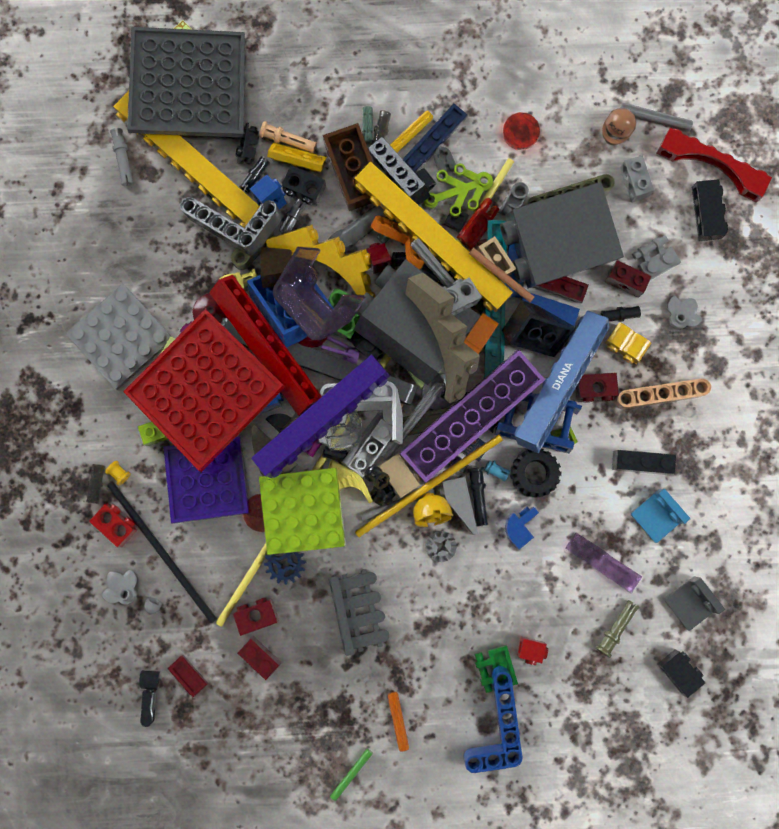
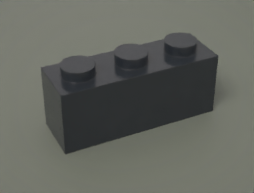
(709, 210)
(644, 462)

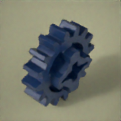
(280, 575)

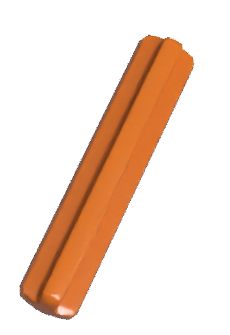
(398, 721)

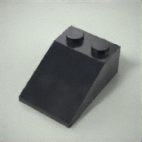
(537, 329)

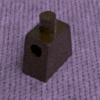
(273, 264)

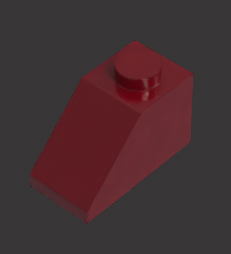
(379, 257)

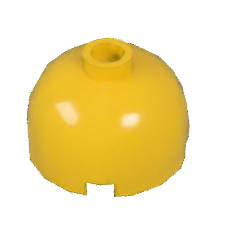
(431, 509)

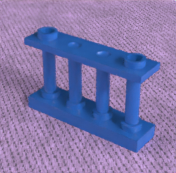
(560, 443)

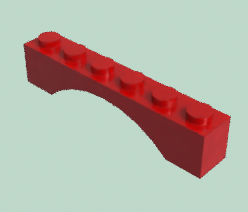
(748, 181)

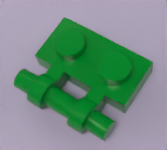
(498, 657)

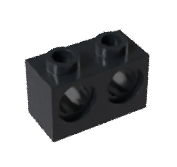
(306, 181)

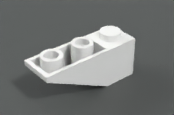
(371, 448)

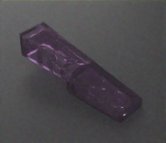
(603, 562)

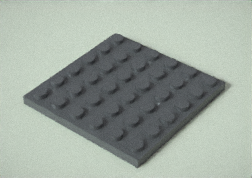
(186, 82)

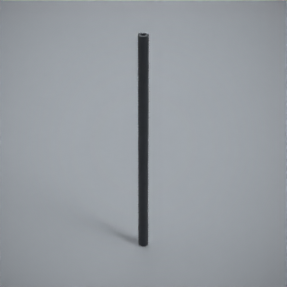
(162, 552)

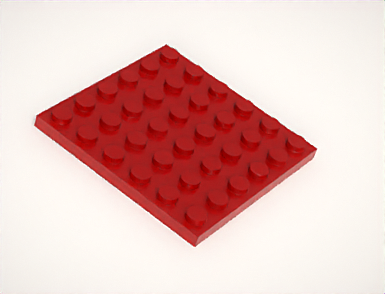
(203, 390)

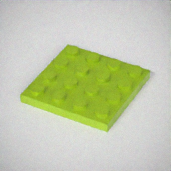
(302, 511)

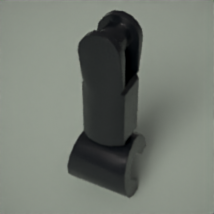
(148, 680)

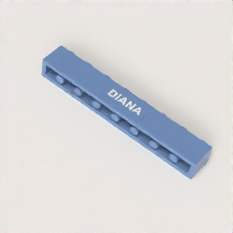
(562, 381)

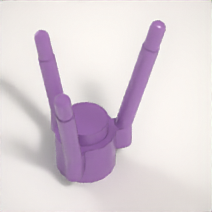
(350, 355)

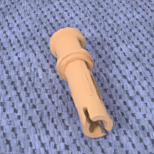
(277, 134)

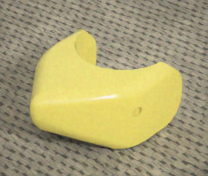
(350, 479)

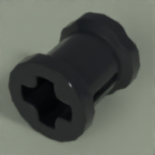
(375, 479)

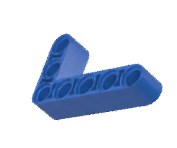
(505, 726)

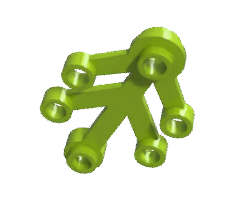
(461, 189)

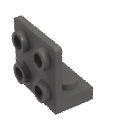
(693, 602)

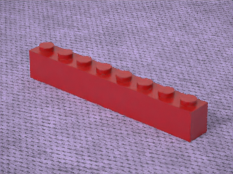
(264, 343)

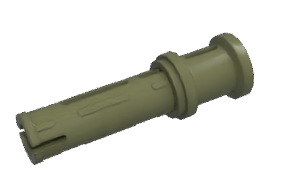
(612, 637)

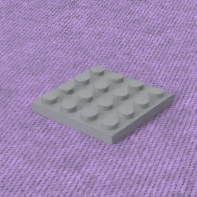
(119, 336)

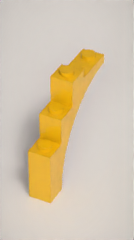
(349, 266)

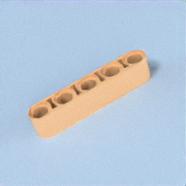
(670, 389)

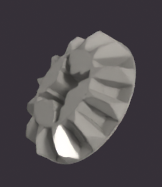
(450, 545)

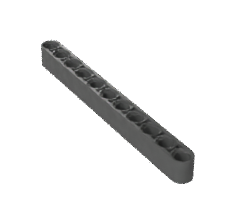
(329, 365)

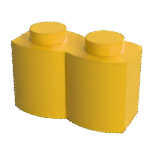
(627, 343)

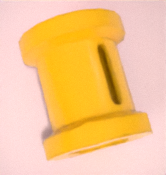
(117, 473)

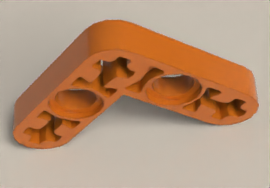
(390, 229)

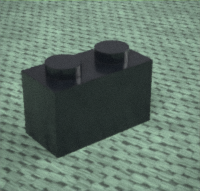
(681, 672)

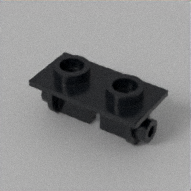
(245, 151)

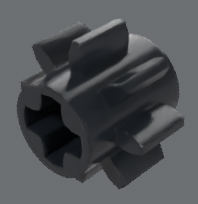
(383, 495)

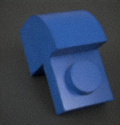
(516, 529)

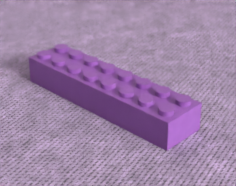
(472, 415)

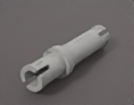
(121, 155)

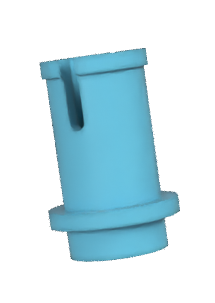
(496, 470)

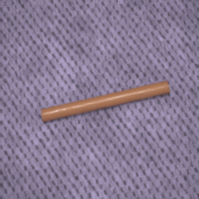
(501, 275)

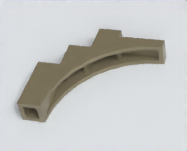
(449, 331)

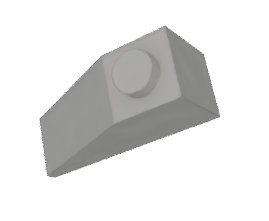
(458, 497)

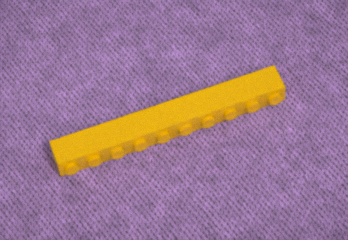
(198, 169)
(437, 240)

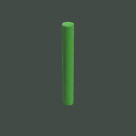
(351, 774)

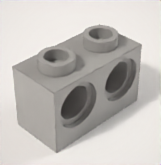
(636, 178)
(462, 301)

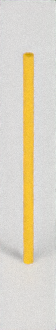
(429, 485)

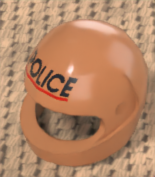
(619, 123)

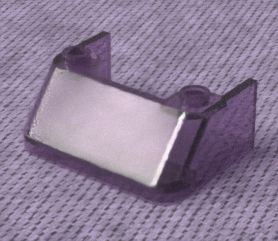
(306, 307)

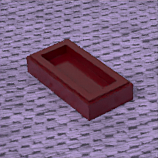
(187, 676)

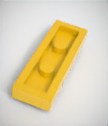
(296, 157)

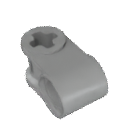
(513, 201)

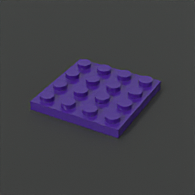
(206, 494)

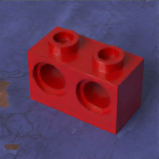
(110, 529)

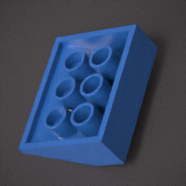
(274, 313)

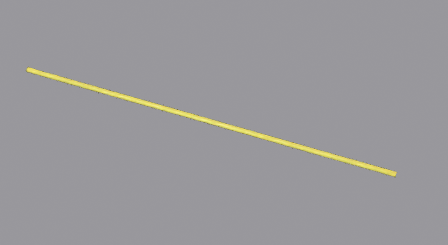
(321, 461)

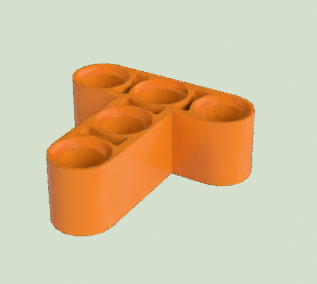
(481, 333)

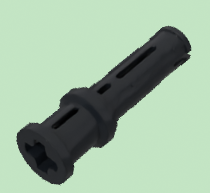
(477, 486)

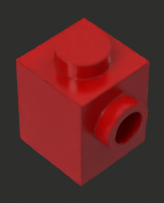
(532, 650)

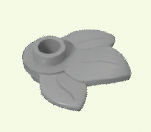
(685, 311)
(118, 586)

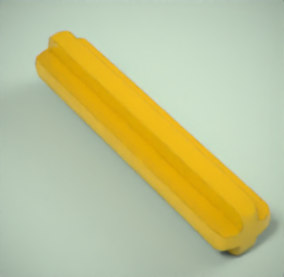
(411, 131)

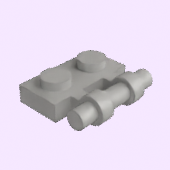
(659, 263)

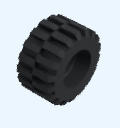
(552, 473)

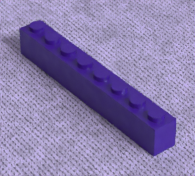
(320, 417)

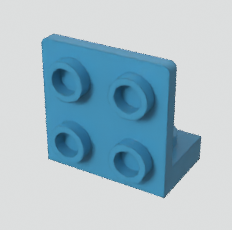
(659, 515)

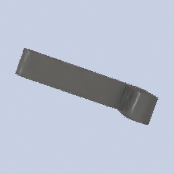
(228, 227)

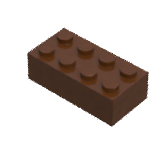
(348, 158)

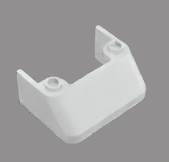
(383, 398)

